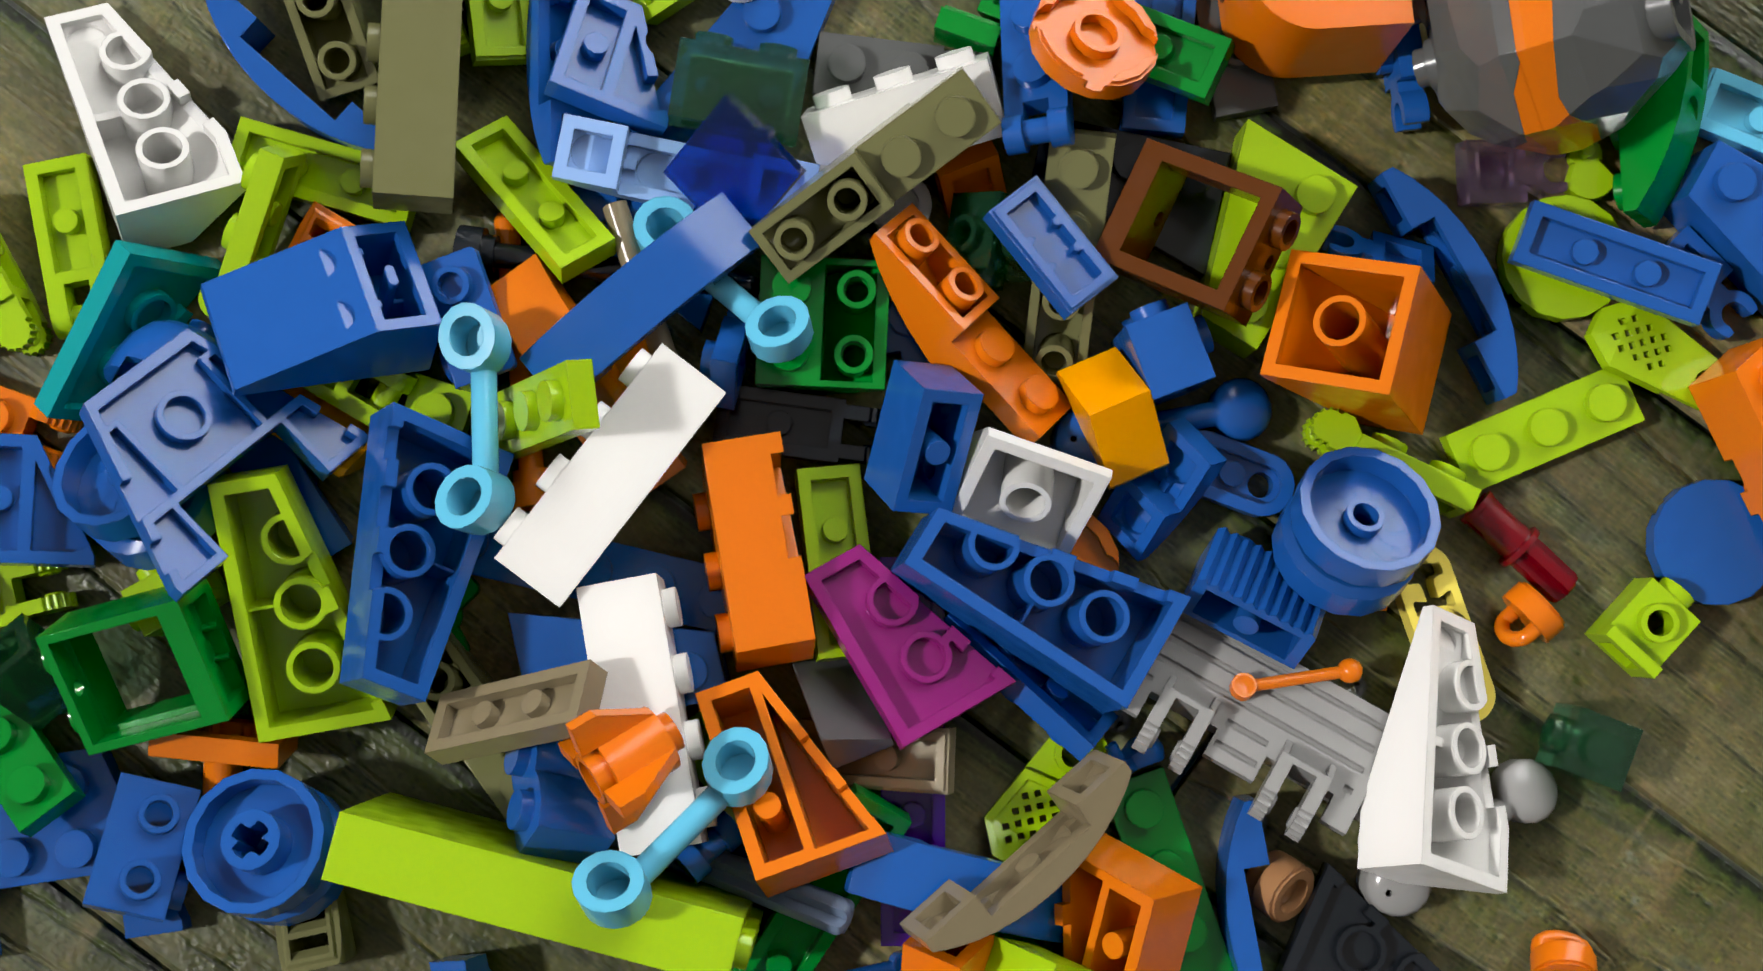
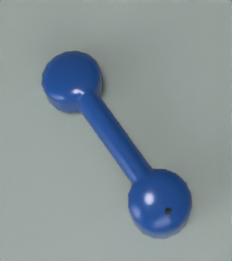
(1234, 410)

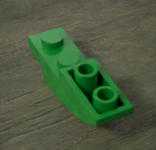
(1661, 138)

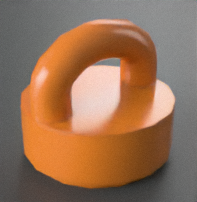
(1533, 611)
(1561, 952)

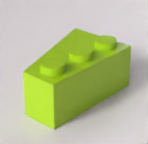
(1309, 183)

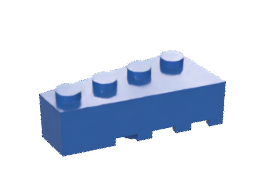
(406, 562)
(1056, 613)

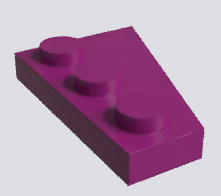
(899, 649)

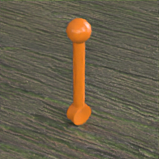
(1245, 685)

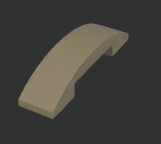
(1086, 803)

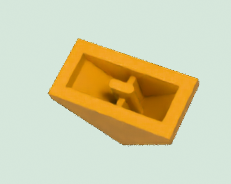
(1115, 415)

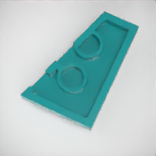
(130, 291)

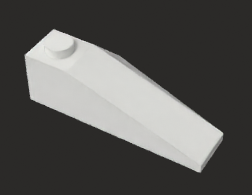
(152, 146)
(1430, 786)

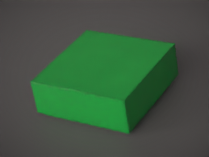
(962, 29)

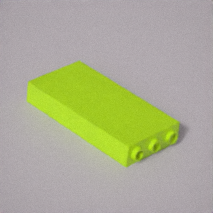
(476, 872)

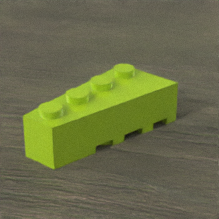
(286, 608)

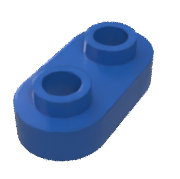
(1243, 461)

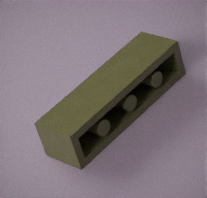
(413, 105)

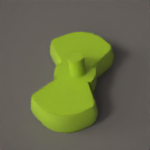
(1587, 174)

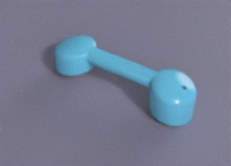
(775, 328)
(476, 495)
(617, 887)

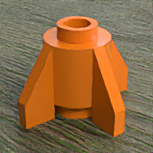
(623, 758)

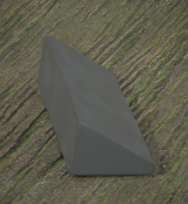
(841, 711)

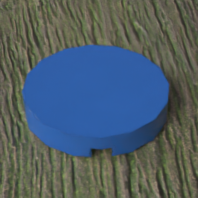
(1707, 542)

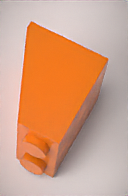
(1359, 338)

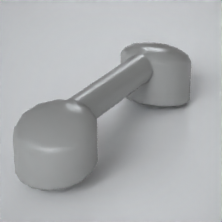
(1518, 784)

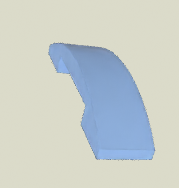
(624, 163)

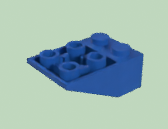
(325, 311)

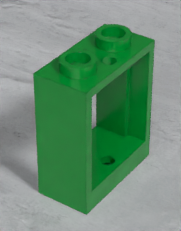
(200, 648)

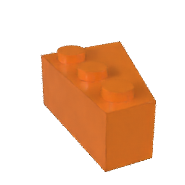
(753, 553)
(808, 816)
(1126, 911)

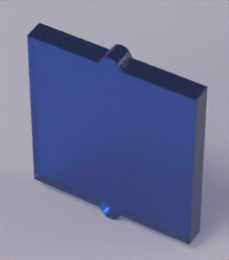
(735, 157)

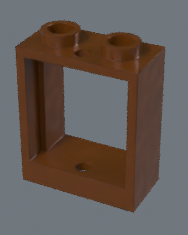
(1147, 204)

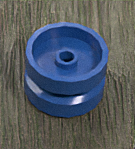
(92, 503)
(1355, 531)
(262, 847)

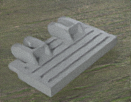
(1301, 731)

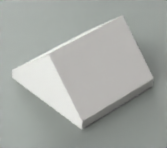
(1029, 489)

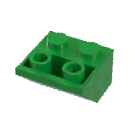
(849, 326)

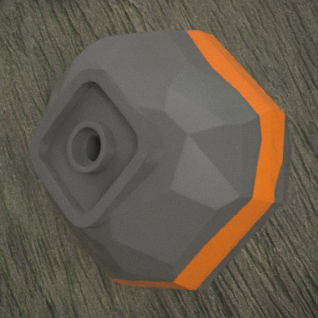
(1549, 69)

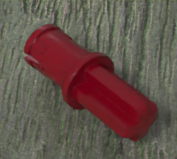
(1520, 548)

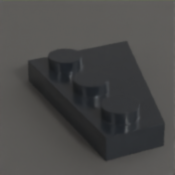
(1193, 218)

